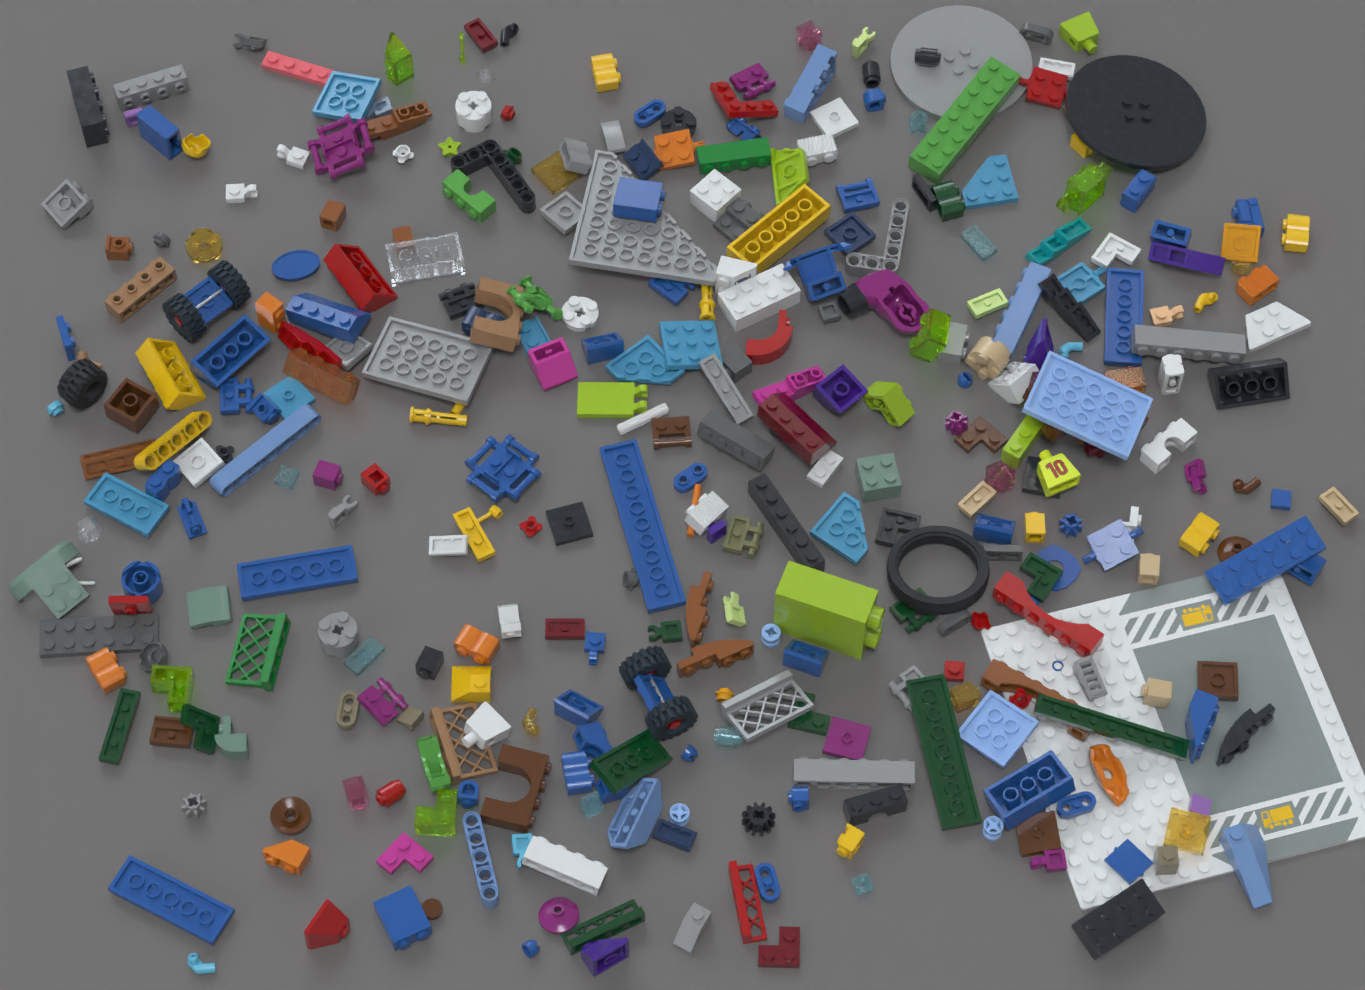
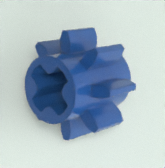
(1070, 525)

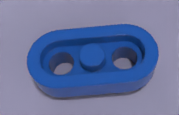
(649, 114)
(691, 477)
(1074, 803)
(767, 884)

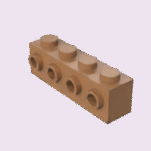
(140, 289)

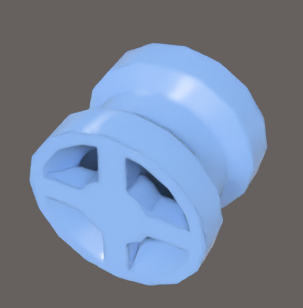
(770, 640)
(679, 810)
(992, 823)

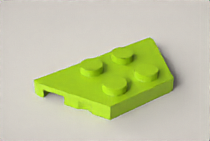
(788, 171)

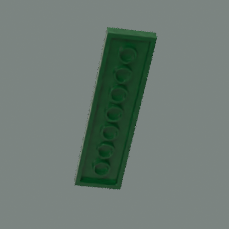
(943, 752)

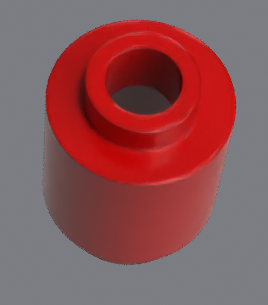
(390, 793)

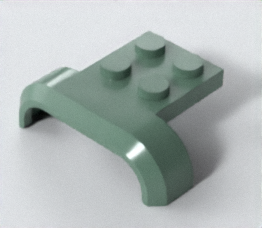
(51, 580)

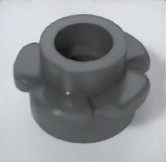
(161, 239)

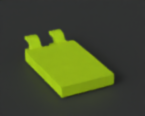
(610, 399)

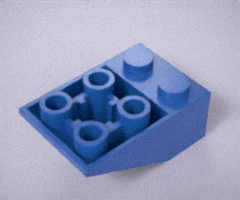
(1199, 721)

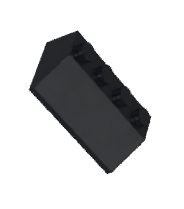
(1249, 383)

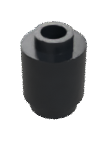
(927, 56)
(871, 74)

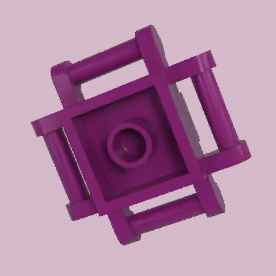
(341, 148)

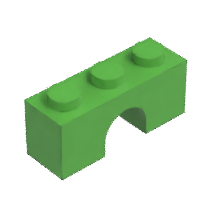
(477, 206)

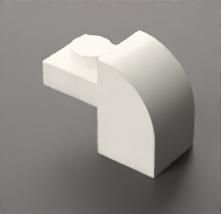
(509, 621)

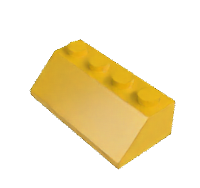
(169, 374)

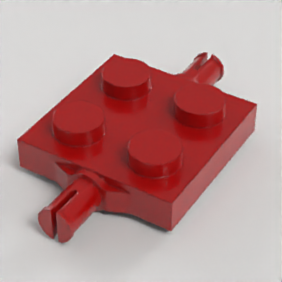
(1045, 87)

